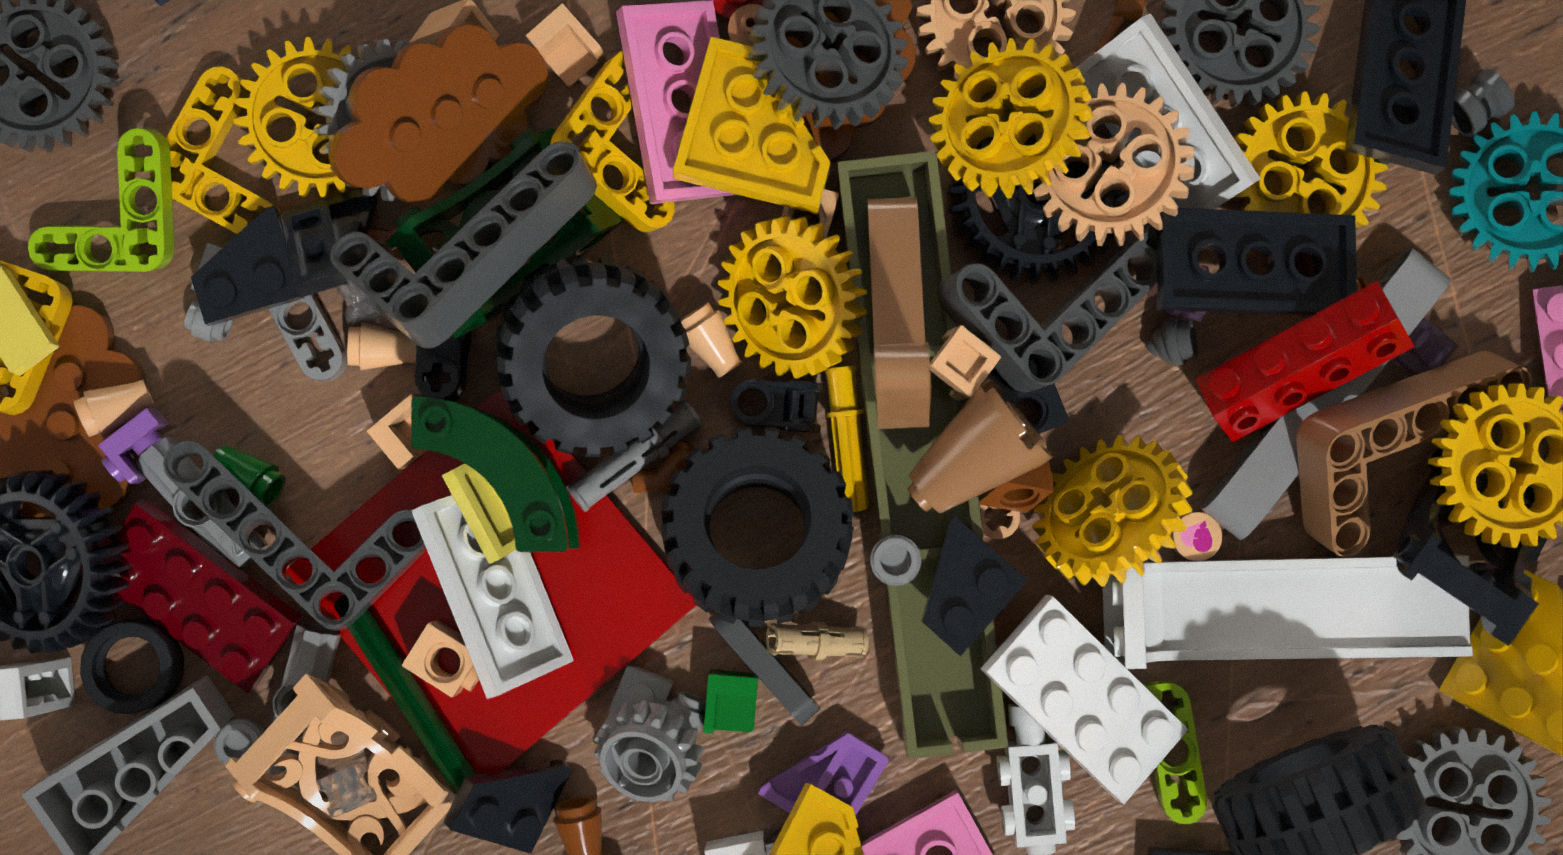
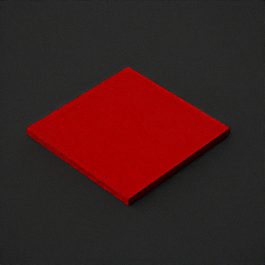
(606, 596)

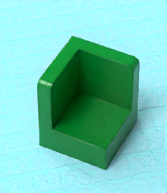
(730, 701)

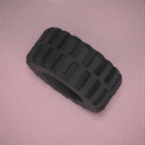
(606, 417)
(770, 464)
(1322, 797)

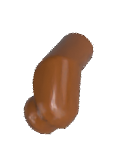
(658, 478)

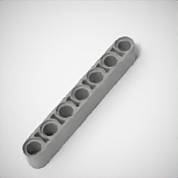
(1272, 457)

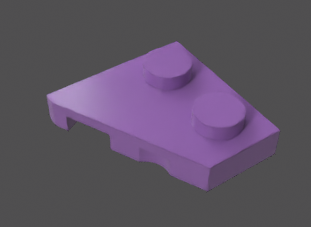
(841, 768)

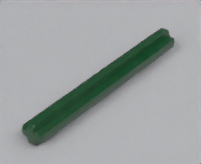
(408, 696)

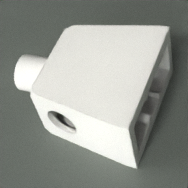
(48, 684)

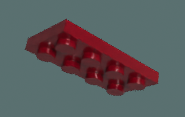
(202, 597)

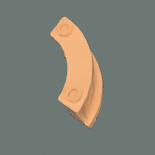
(321, 712)

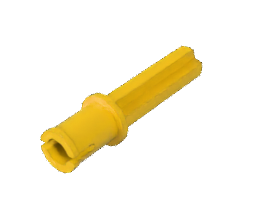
(848, 433)

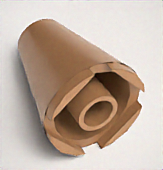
(977, 452)

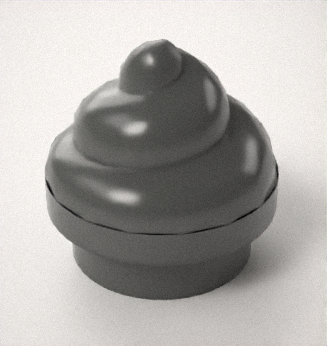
(1174, 341)

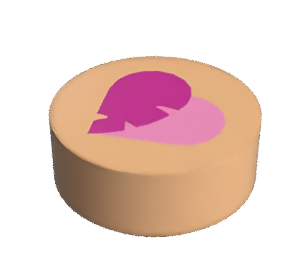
(1200, 539)

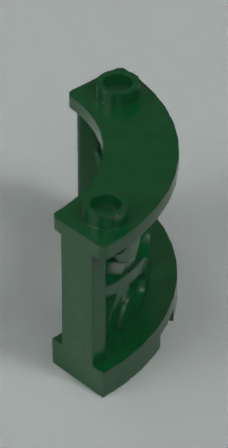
(572, 239)
(510, 462)

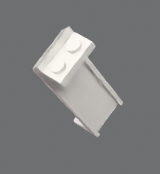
(1280, 611)

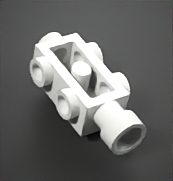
(1035, 788)

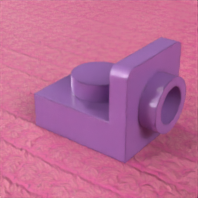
(133, 436)

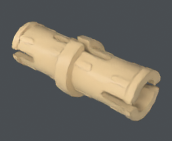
(816, 640)

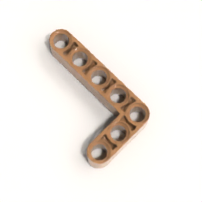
(898, 314)
(1346, 436)

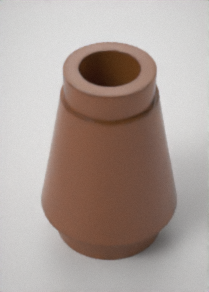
(579, 825)

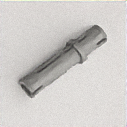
(620, 467)

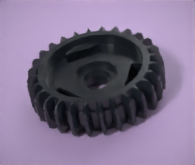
(1030, 235)
(70, 546)

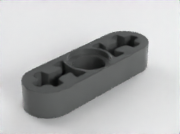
(767, 668)

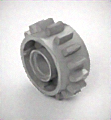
(648, 751)

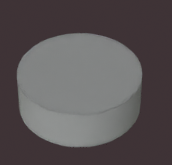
(895, 560)
(236, 738)

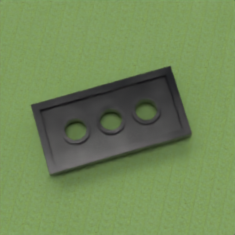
(1380, 84)
(1234, 287)

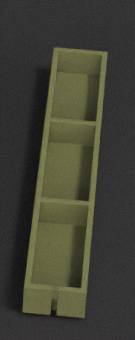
(935, 686)

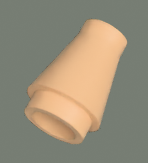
(711, 339)
(378, 347)
(112, 406)

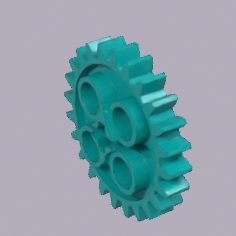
(1531, 149)

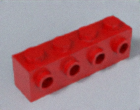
(1304, 362)

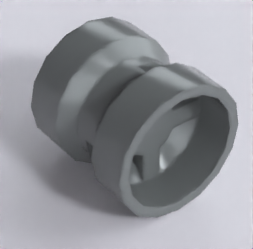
(1483, 99)

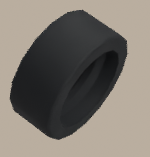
(96, 678)

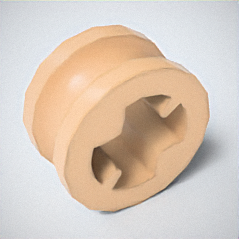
(1000, 532)

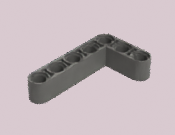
(477, 258)
(1077, 312)
(288, 547)

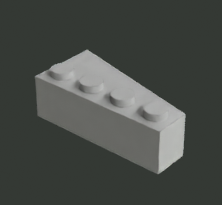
(111, 782)

